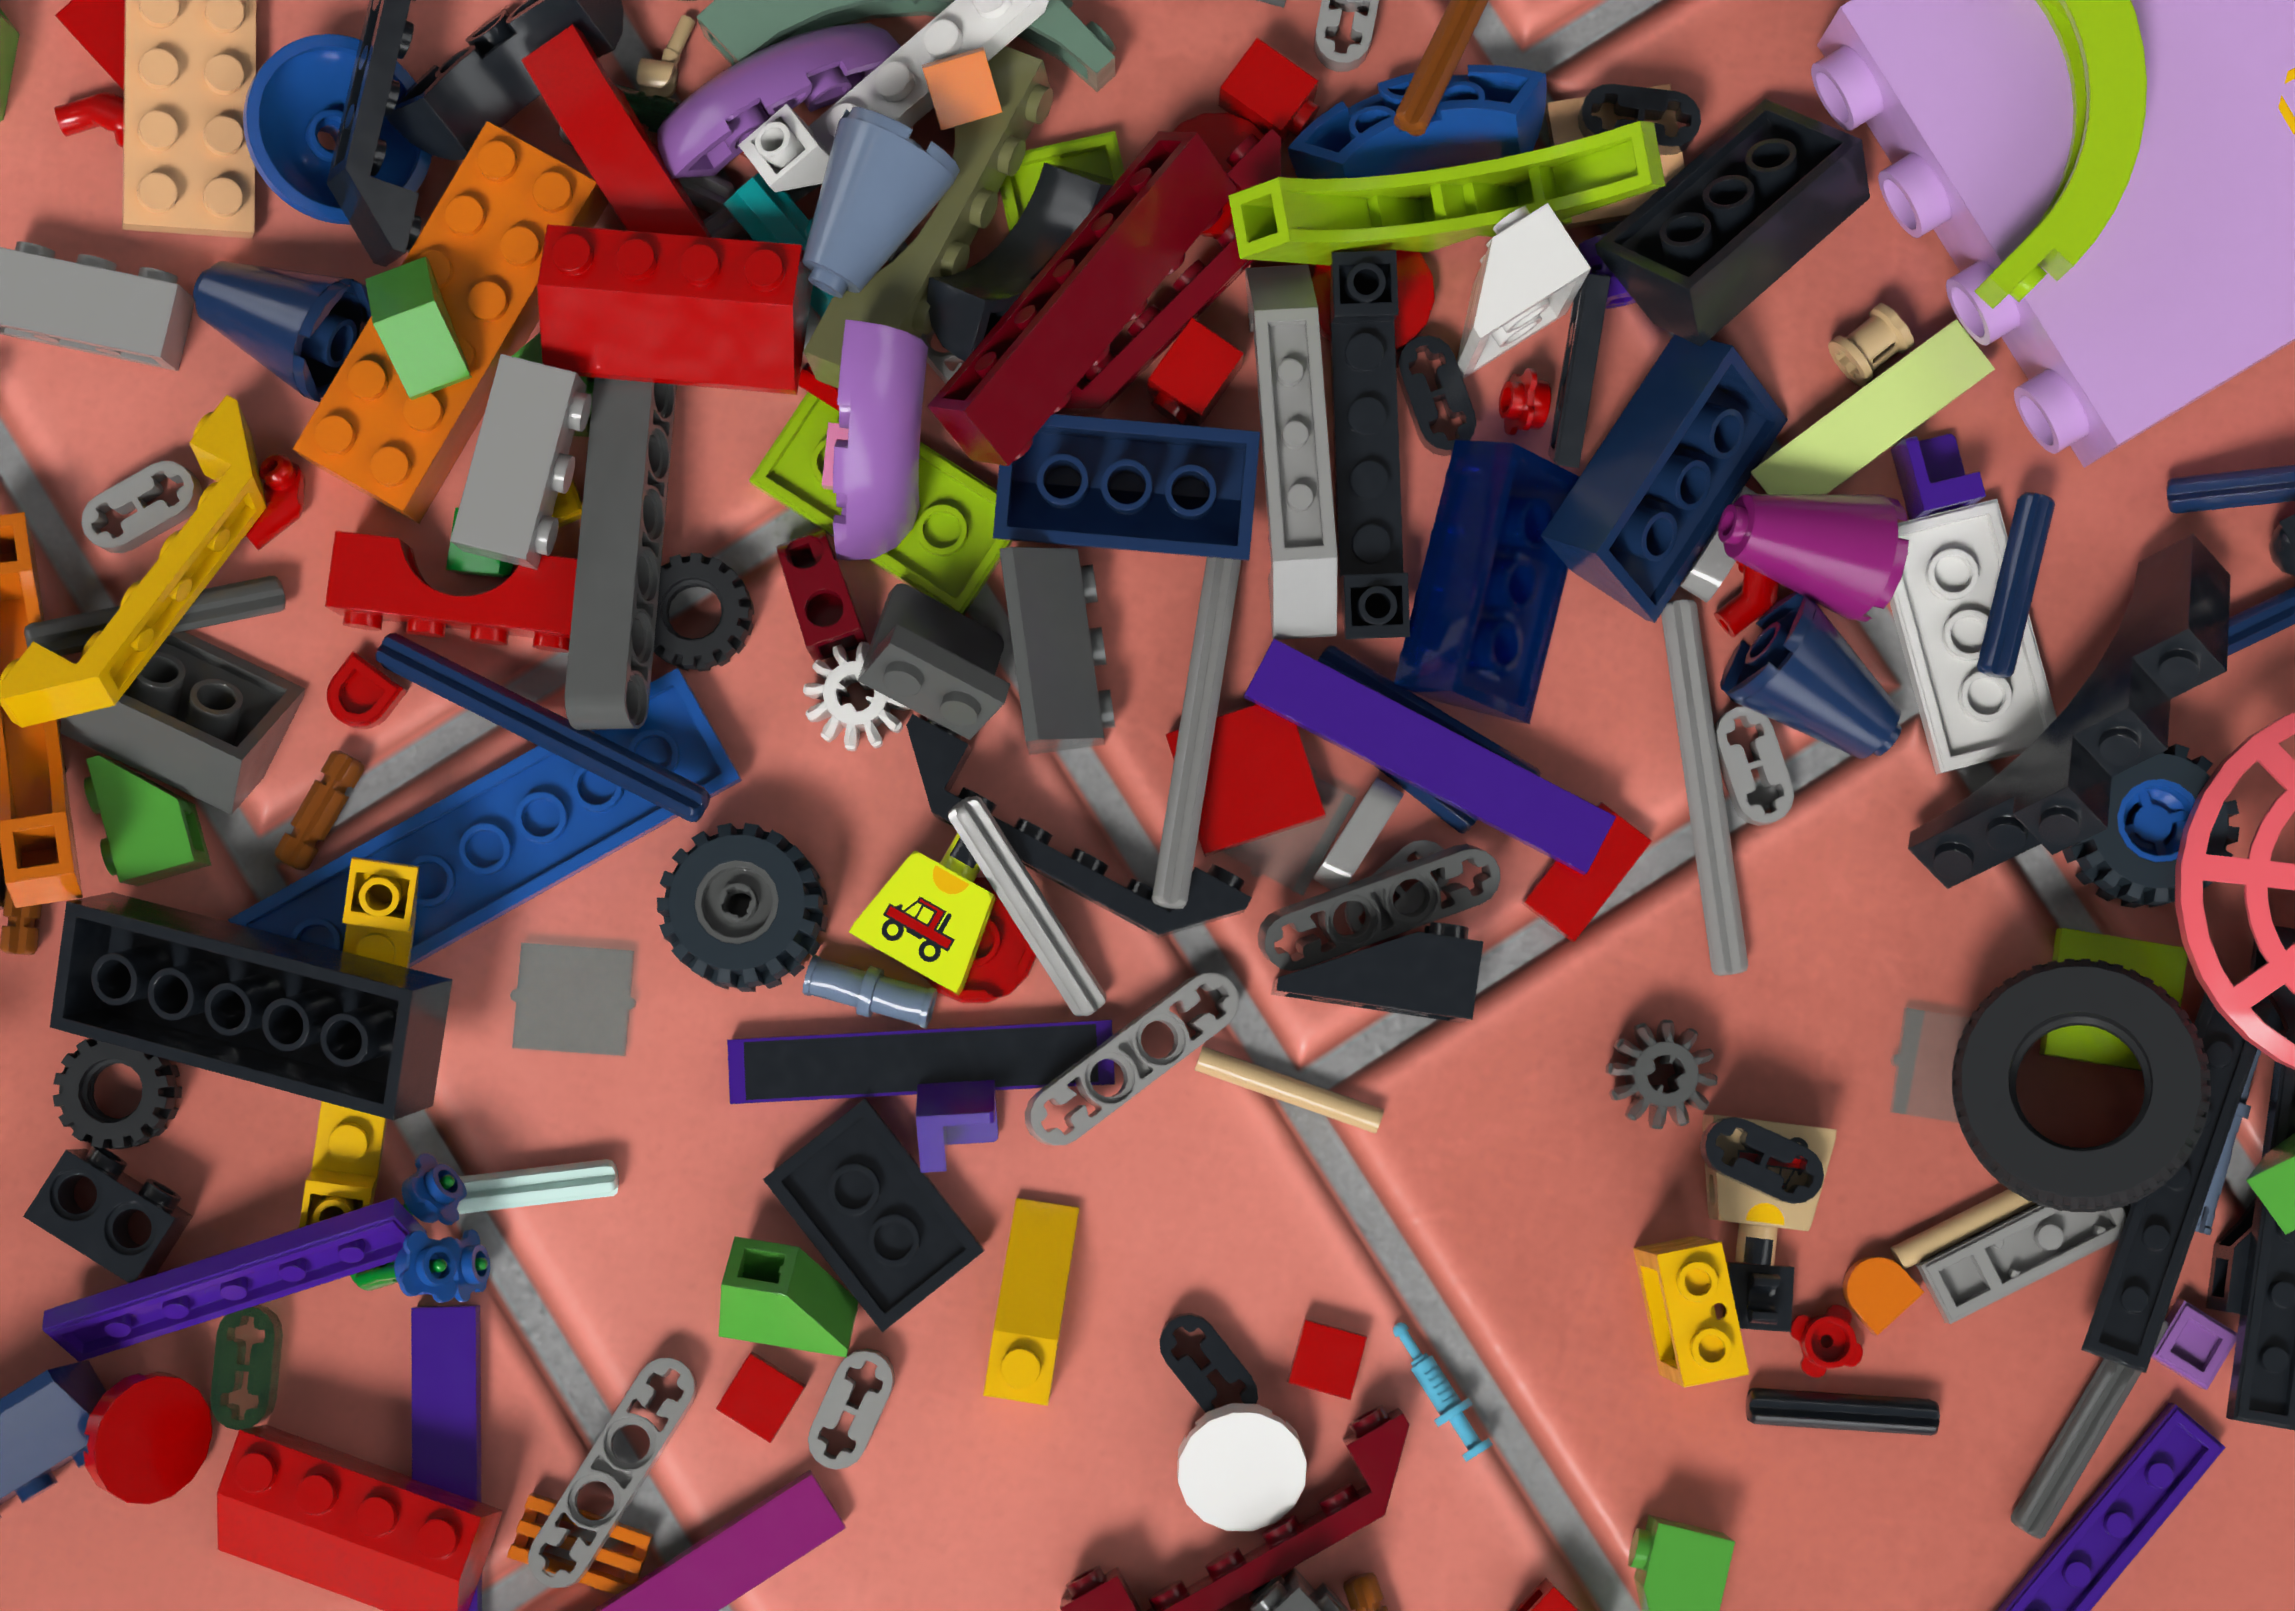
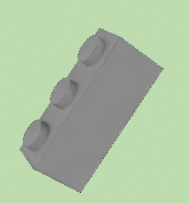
(93, 306)
(521, 462)

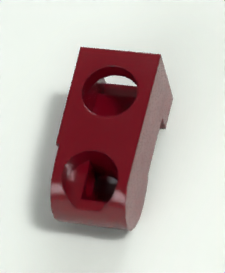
(820, 595)

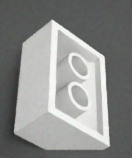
(1521, 285)

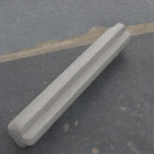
(1027, 906)

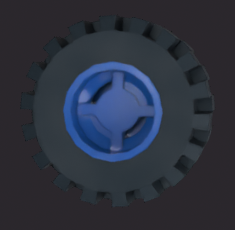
(2145, 829)

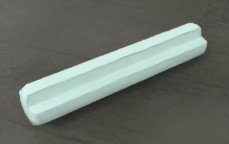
(539, 1186)

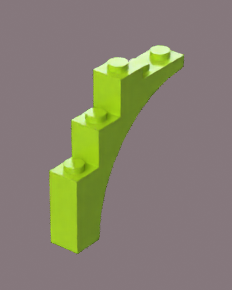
(1440, 207)

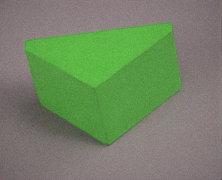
(416, 328)

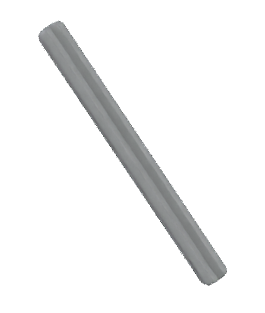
(1196, 733)
(1704, 788)

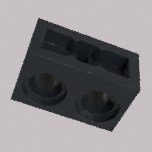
(103, 1229)

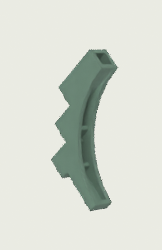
(750, 26)

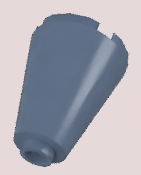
(871, 199)

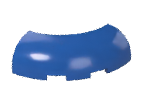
(1478, 119)

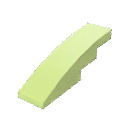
(1877, 416)

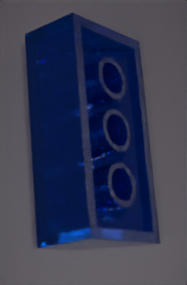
(1488, 583)

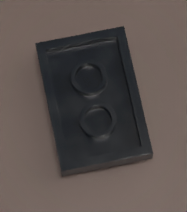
(874, 1214)

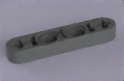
(1376, 897)

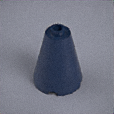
(285, 319)
(1812, 681)

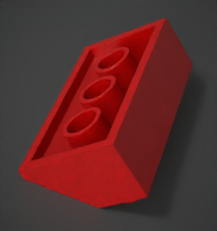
(673, 308)
(351, 1524)

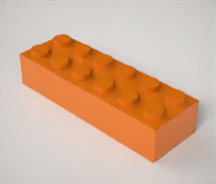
(487, 263)

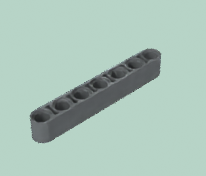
(619, 554)

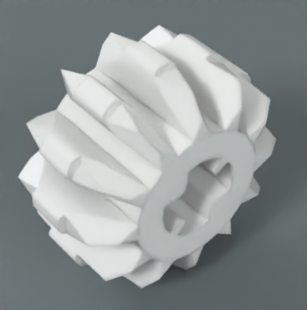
(846, 715)

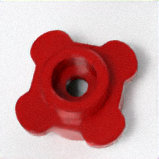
(1524, 402)
(1844, 1346)

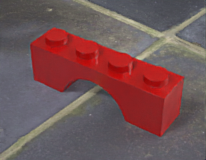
(380, 581)

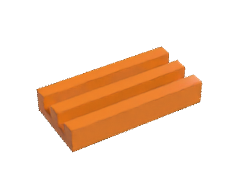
(528, 1528)

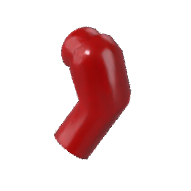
(1756, 598)

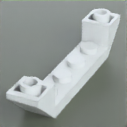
(797, 154)

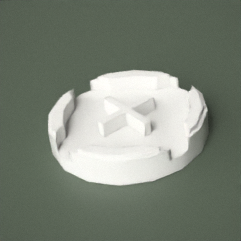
(1241, 1467)

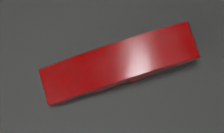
(610, 138)

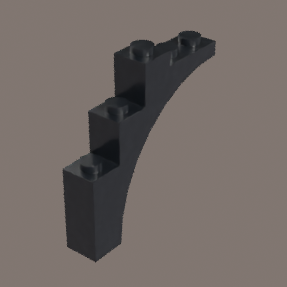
(2119, 717)

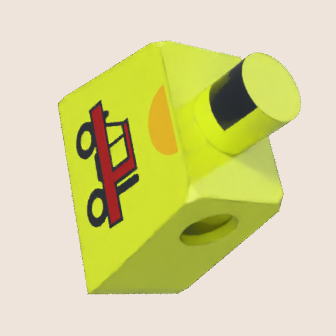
(930, 916)

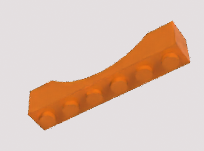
(34, 795)

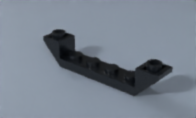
(376, 209)
(1367, 444)
(1211, 894)

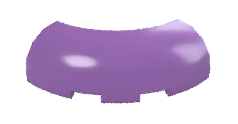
(805, 68)
(880, 460)

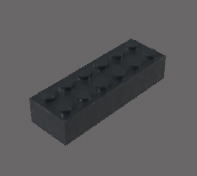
(251, 1004)

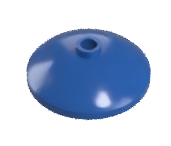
(303, 94)

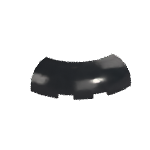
(488, 79)
(974, 300)

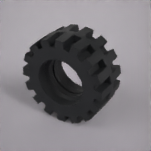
(734, 622)
(80, 1107)

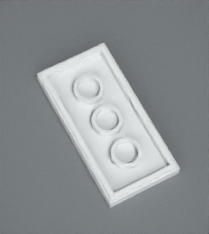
(1941, 628)

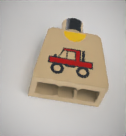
(1755, 1212)

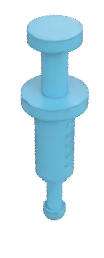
(1442, 1394)

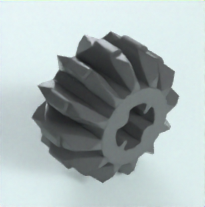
(1681, 1084)

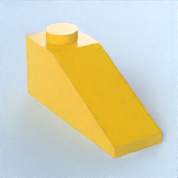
(1031, 1302)

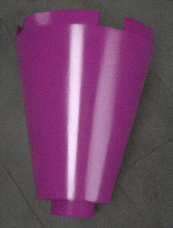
(1821, 546)

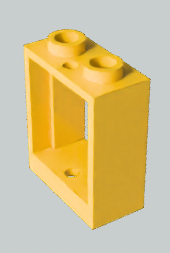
(1679, 1293)

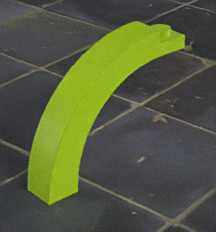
(2109, 114)

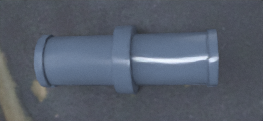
(869, 991)

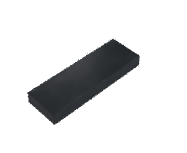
(1578, 370)

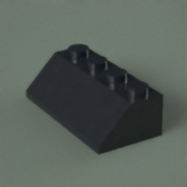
(1736, 219)

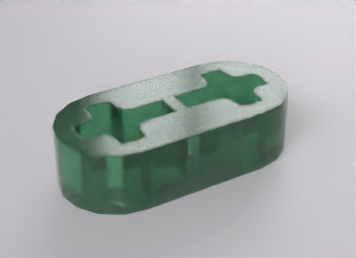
(231, 1365)

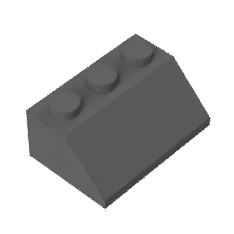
(1055, 648)
(195, 721)

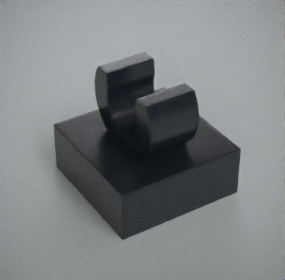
(1762, 1295)

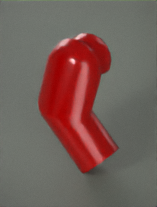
(94, 111)
(282, 496)

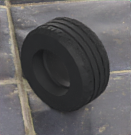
(2098, 997)

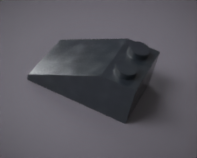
(1413, 975)

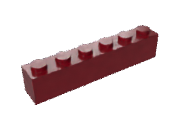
(1083, 298)

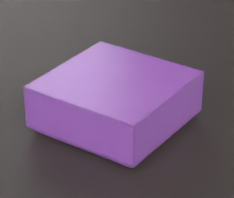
(2194, 1344)

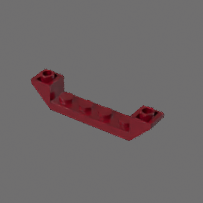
(1198, 287)
(1377, 1453)

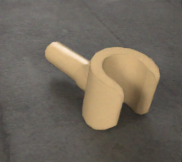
(660, 76)

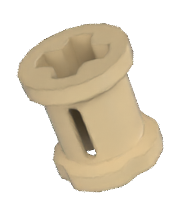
(1871, 344)

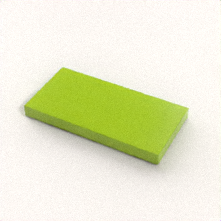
(952, 538)

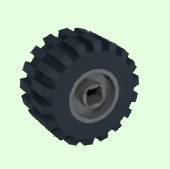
(742, 907)

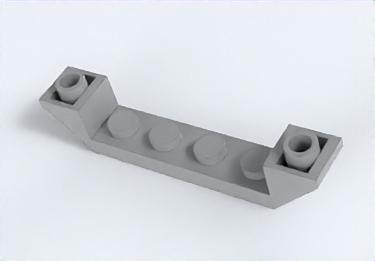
(1294, 451)

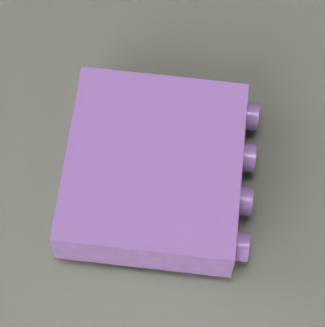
(2199, 250)

